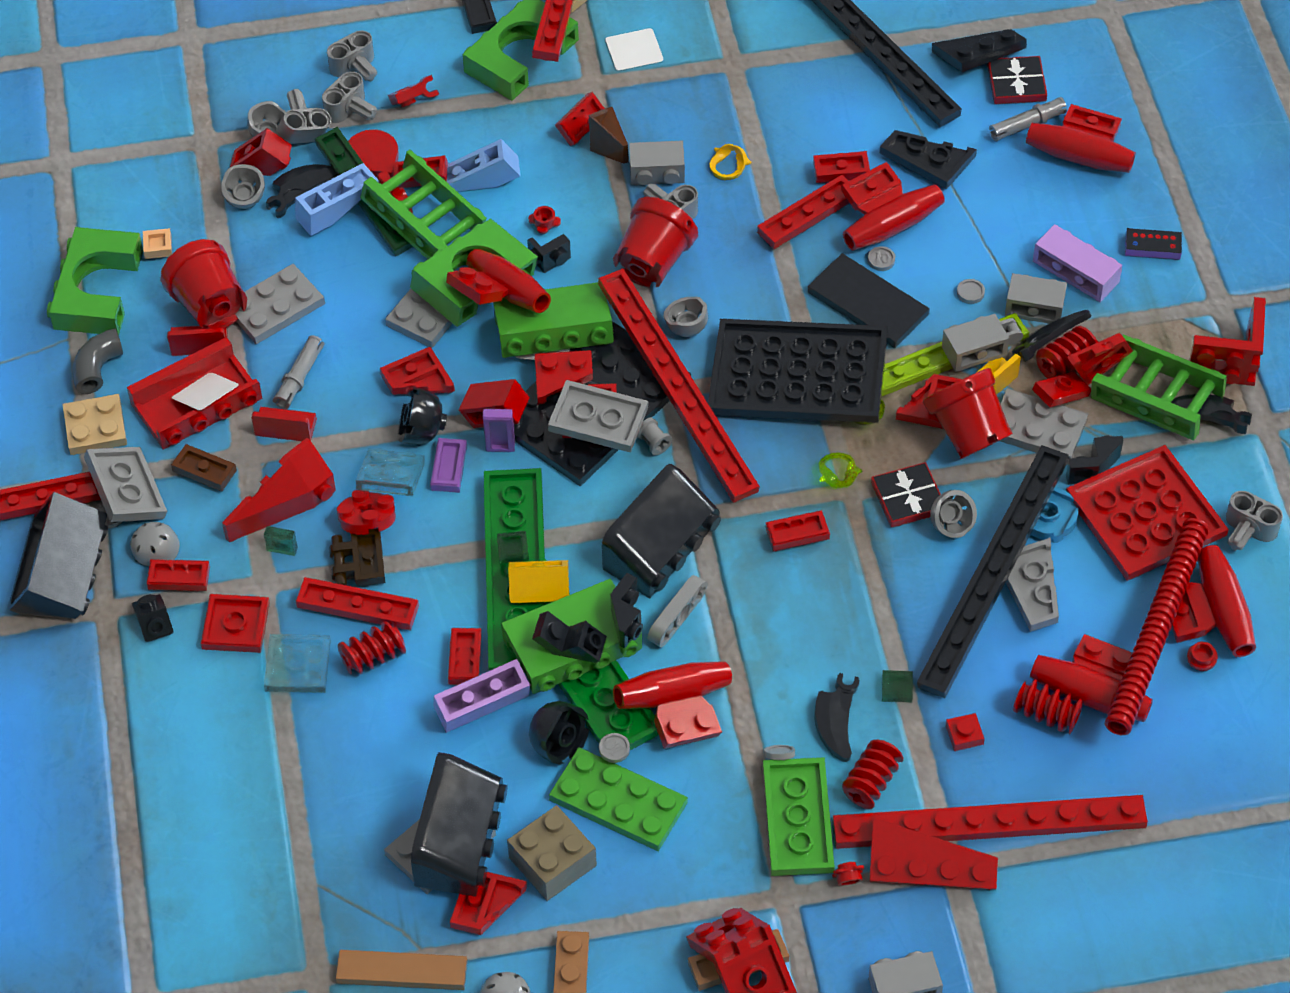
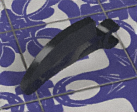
(296, 183)
(1049, 332)
(1219, 411)
(833, 717)

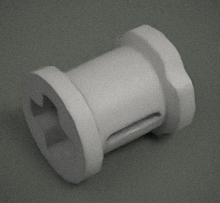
(654, 436)

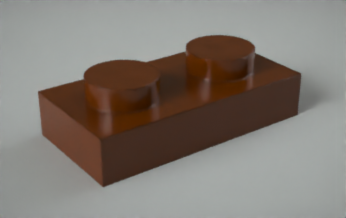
(203, 467)

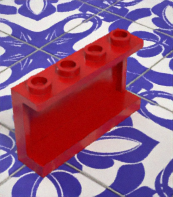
(174, 421)

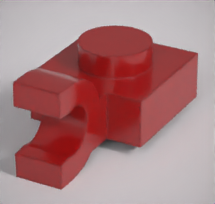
(407, 95)

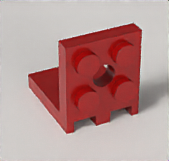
(1238, 357)
(740, 946)

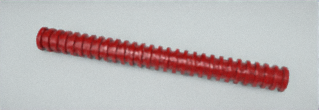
(1156, 627)

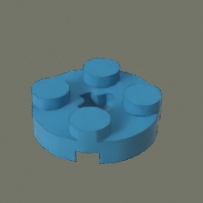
(1064, 517)

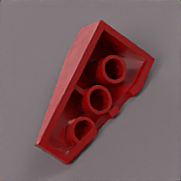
(293, 489)

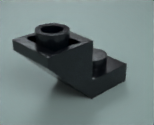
(1104, 454)
(625, 615)
(575, 641)

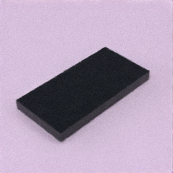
(868, 299)

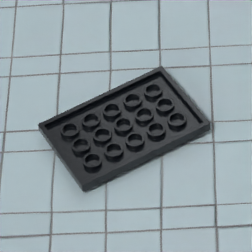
(611, 364)
(798, 370)

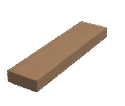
(401, 969)

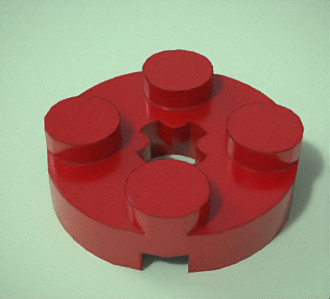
(366, 511)

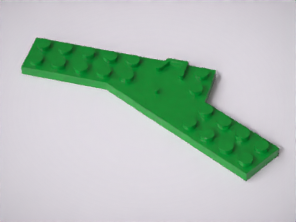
(516, 504)

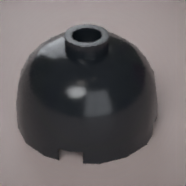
(421, 417)
(558, 731)

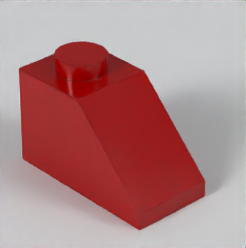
(265, 152)

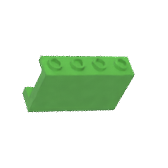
(574, 319)
(548, 670)

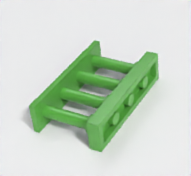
(410, 227)
(1149, 407)

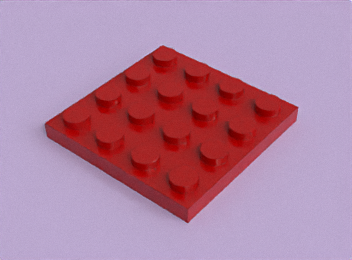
(1141, 509)

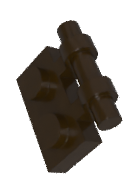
(367, 559)

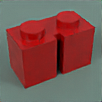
(493, 395)

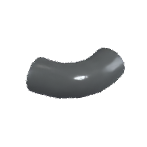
(90, 359)

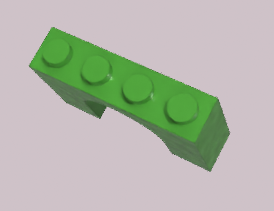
(493, 67)
(86, 253)
(430, 276)

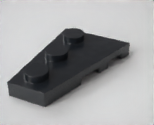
(979, 49)
(931, 160)

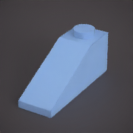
(484, 168)
(331, 200)

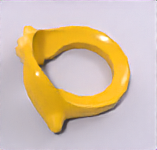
(722, 153)

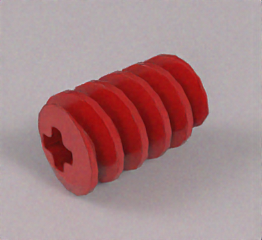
(1053, 358)
(371, 647)
(1048, 706)
(872, 773)

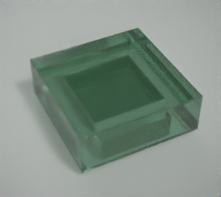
(280, 540)
(512, 547)
(897, 686)

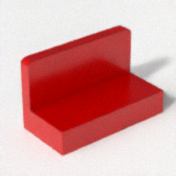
(191, 339)
(283, 424)

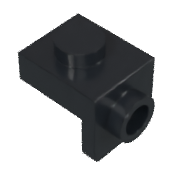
(552, 253)
(152, 617)

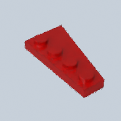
(920, 859)

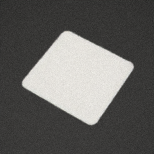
(634, 49)
(205, 391)

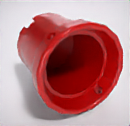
(654, 240)
(204, 283)
(970, 413)

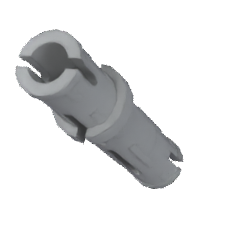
(1022, 121)
(295, 378)

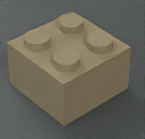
(552, 852)

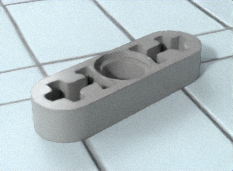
(677, 611)

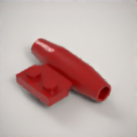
(1084, 139)
(885, 206)
(494, 278)
(1215, 604)
(1090, 676)
(677, 695)

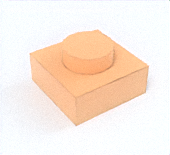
(157, 243)

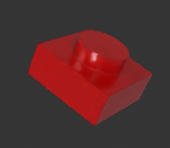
(965, 732)

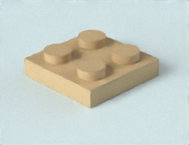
(94, 424)

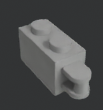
(979, 341)

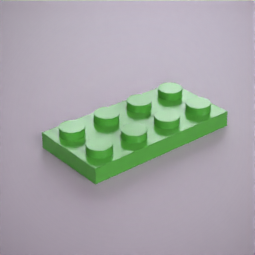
(618, 799)
(798, 816)

